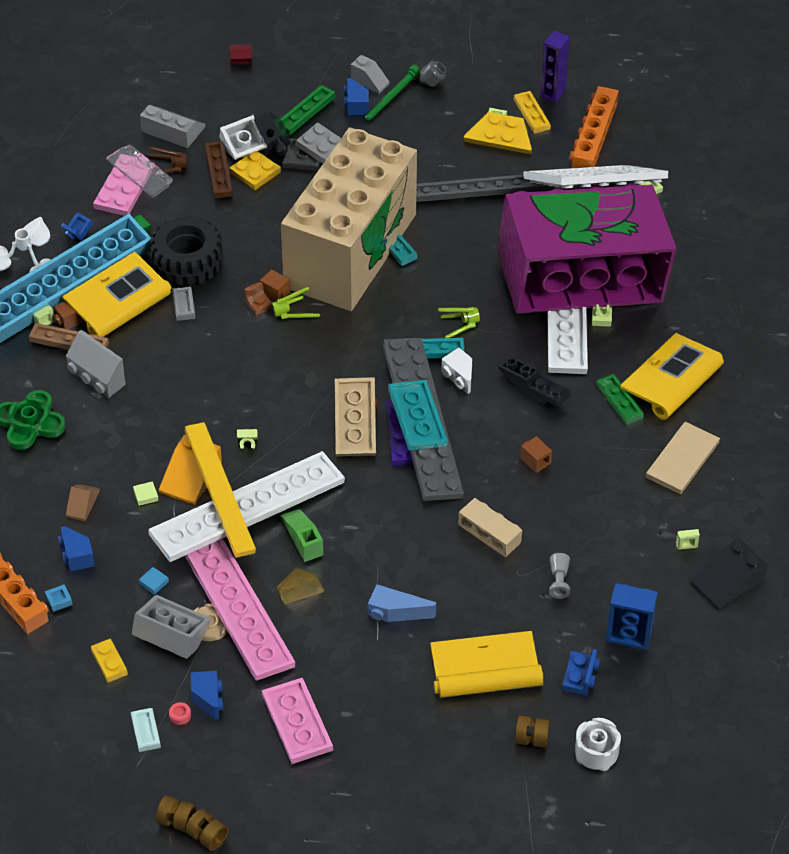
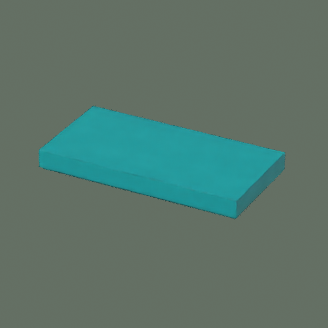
(417, 415)

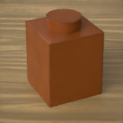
(275, 285)
(66, 316)
(536, 454)

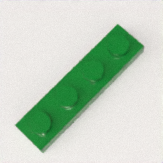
(307, 108)

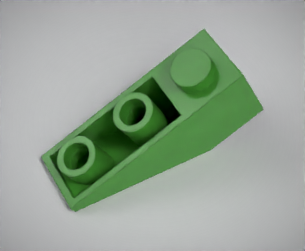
(303, 534)

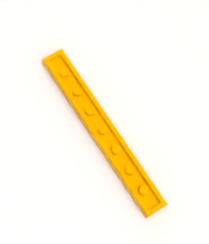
(220, 490)

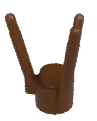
(177, 159)

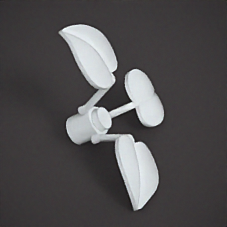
(34, 234)

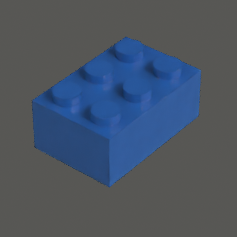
(631, 616)

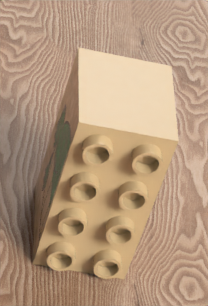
(349, 218)

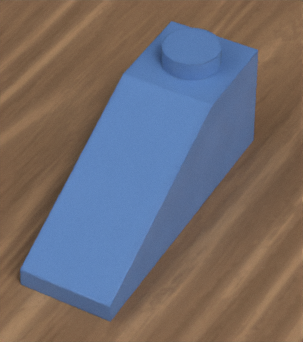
(394, 605)

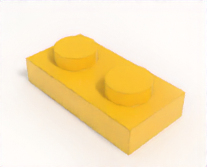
(109, 660)

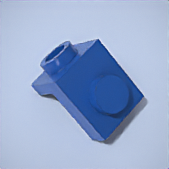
(77, 227)

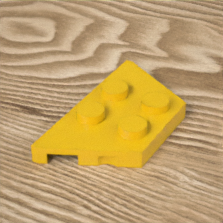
(500, 132)

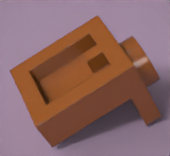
(257, 299)

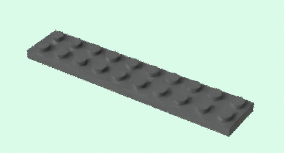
(433, 466)

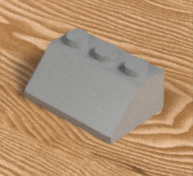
(170, 126)
(95, 364)
(170, 626)

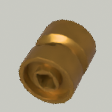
(540, 731)
(175, 813)
(206, 829)

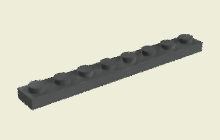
(476, 188)

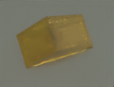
(299, 585)

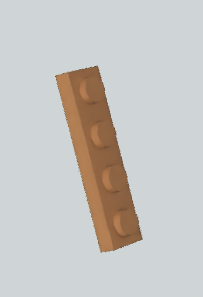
(58, 337)

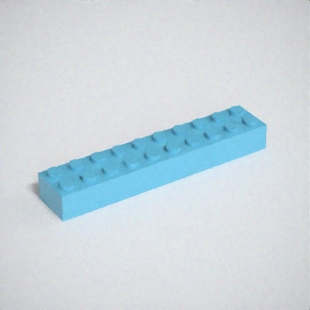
(68, 271)

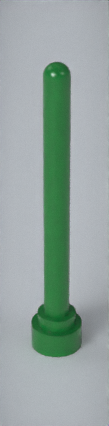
(412, 74)

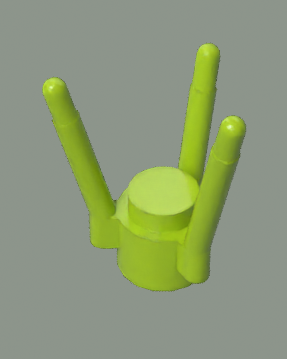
(281, 306)
(468, 315)

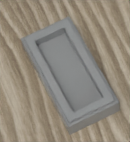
(183, 303)

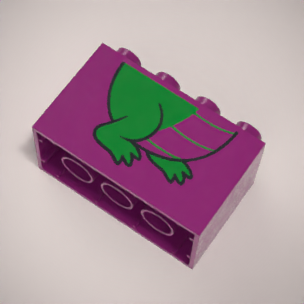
(585, 248)

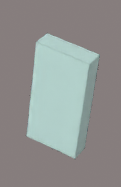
(145, 729)

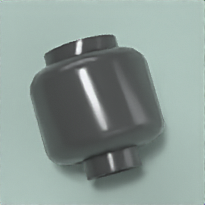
(432, 73)

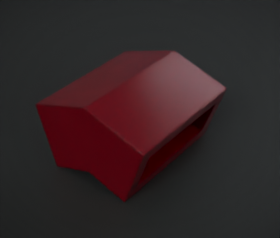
(241, 54)

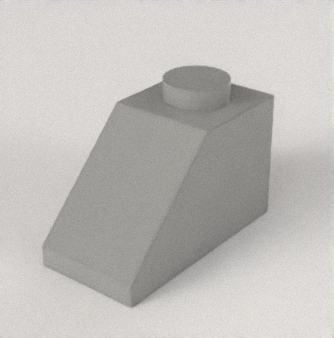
(368, 74)

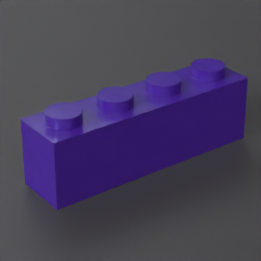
(554, 66)

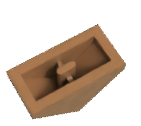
(81, 501)

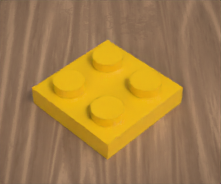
(255, 170)

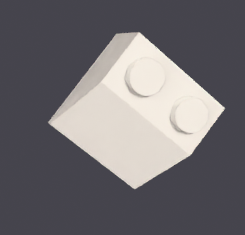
(242, 138)

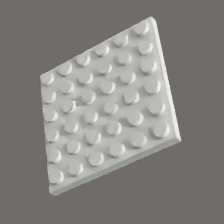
(595, 176)

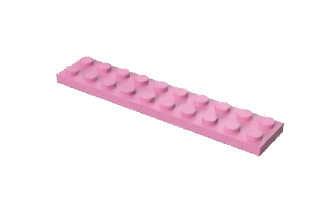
(240, 610)

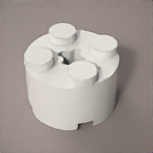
(597, 744)

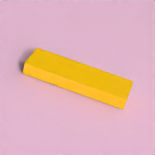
(532, 112)

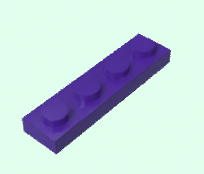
(399, 450)

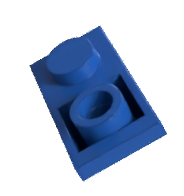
(357, 98)
(77, 549)
(205, 692)

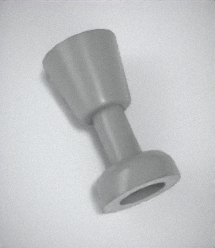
(559, 565)

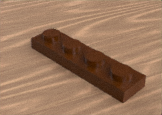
(218, 169)

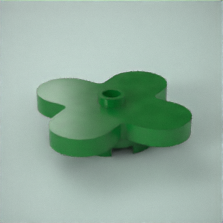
(30, 419)

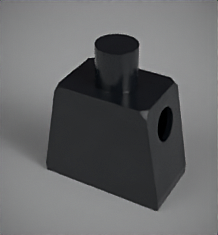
(273, 132)

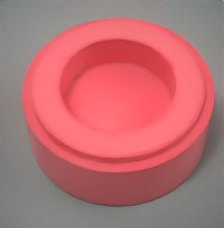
(179, 713)

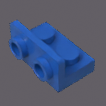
(580, 672)

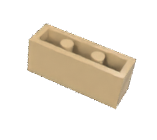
(490, 527)

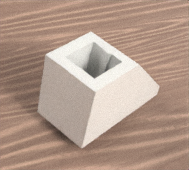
(458, 368)

